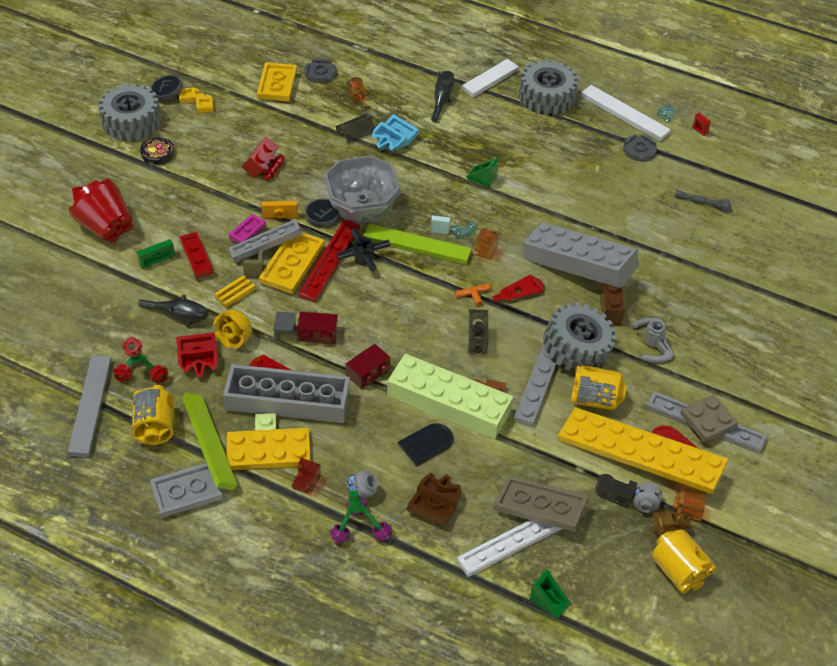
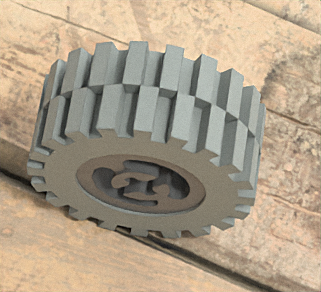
(548, 87)
(129, 124)
(574, 347)

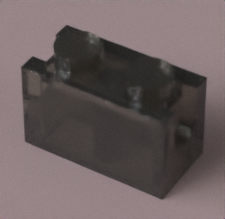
(478, 334)

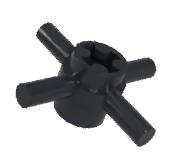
(363, 250)

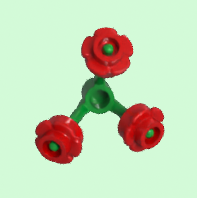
(133, 349)

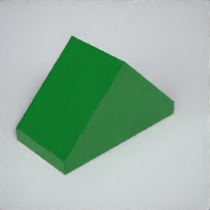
(485, 172)
(548, 595)

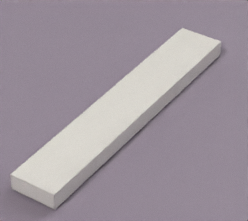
(625, 113)
(504, 546)

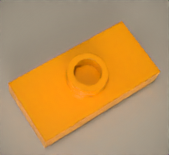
(279, 209)

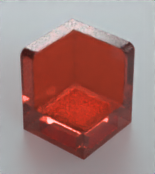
(307, 477)

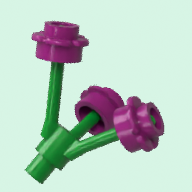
(357, 506)

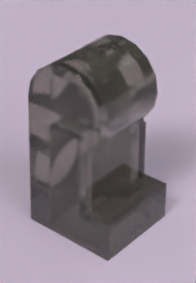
(615, 490)

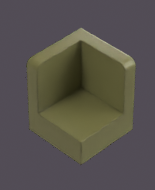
(254, 268)

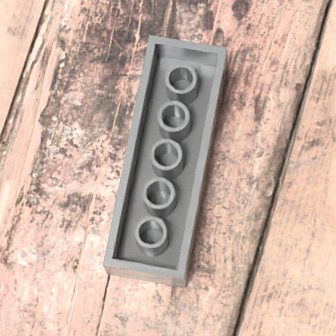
(581, 254)
(287, 393)

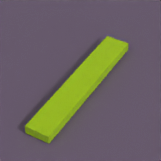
(419, 244)
(209, 441)

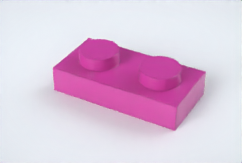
(247, 229)

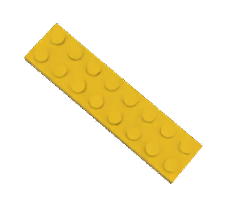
(643, 450)

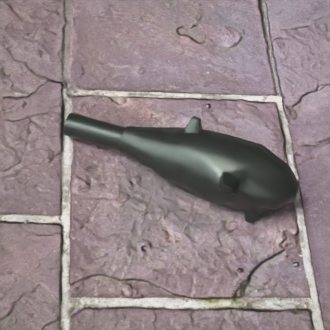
(442, 92)
(179, 309)

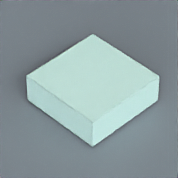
(440, 224)

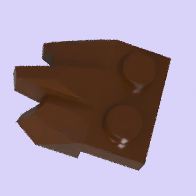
(435, 499)

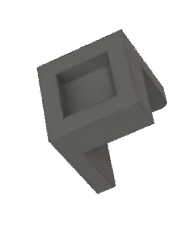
(284, 323)

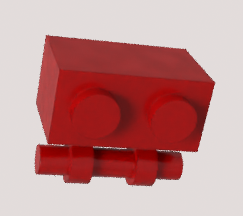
(260, 157)

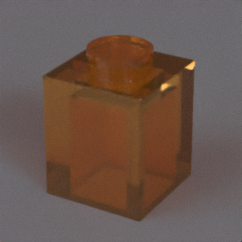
(486, 244)

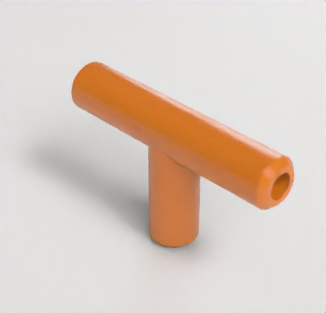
(474, 292)

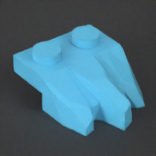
(394, 133)

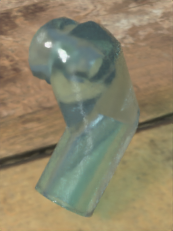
(462, 232)

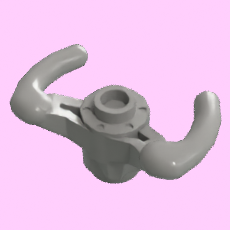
(655, 338)

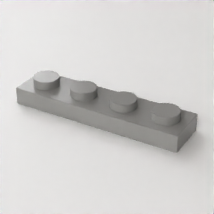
(265, 241)

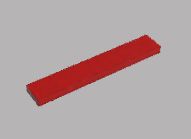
(328, 262)

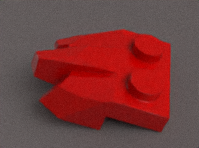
(197, 352)

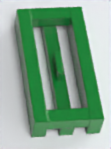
(155, 253)

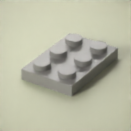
(185, 490)

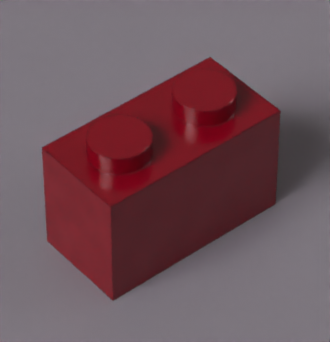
(317, 327)
(368, 366)

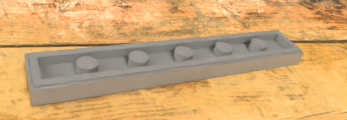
(90, 406)
(738, 436)

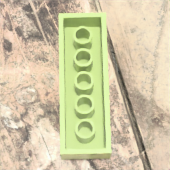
(449, 396)

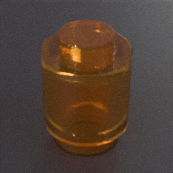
(356, 89)

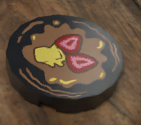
(157, 150)

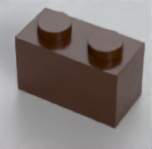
(612, 303)

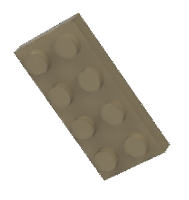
(541, 503)

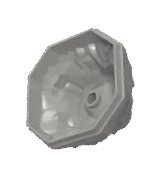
(362, 188)

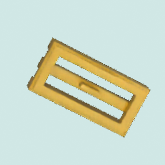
(233, 290)

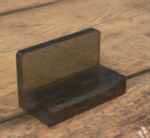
(357, 127)

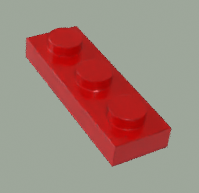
(196, 255)

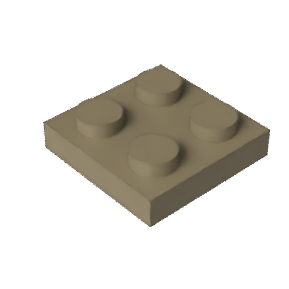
(709, 418)

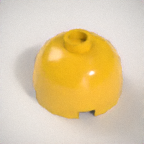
(232, 328)

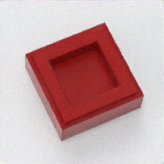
(701, 124)

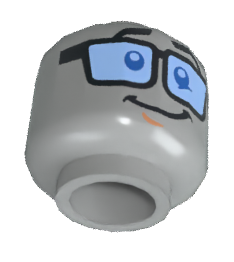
(364, 483)
(647, 497)

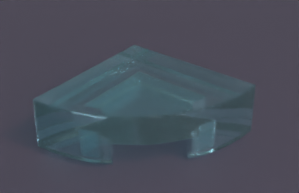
(666, 112)

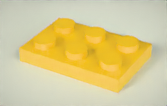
(277, 82)

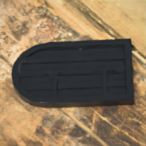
(427, 443)

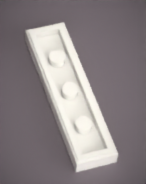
(490, 78)

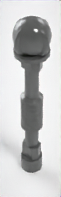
(724, 205)

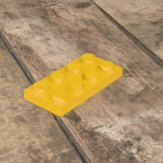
(291, 262)
(267, 448)

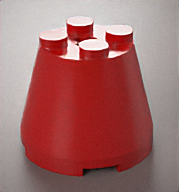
(102, 210)

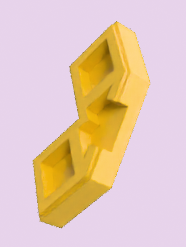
(193, 95)

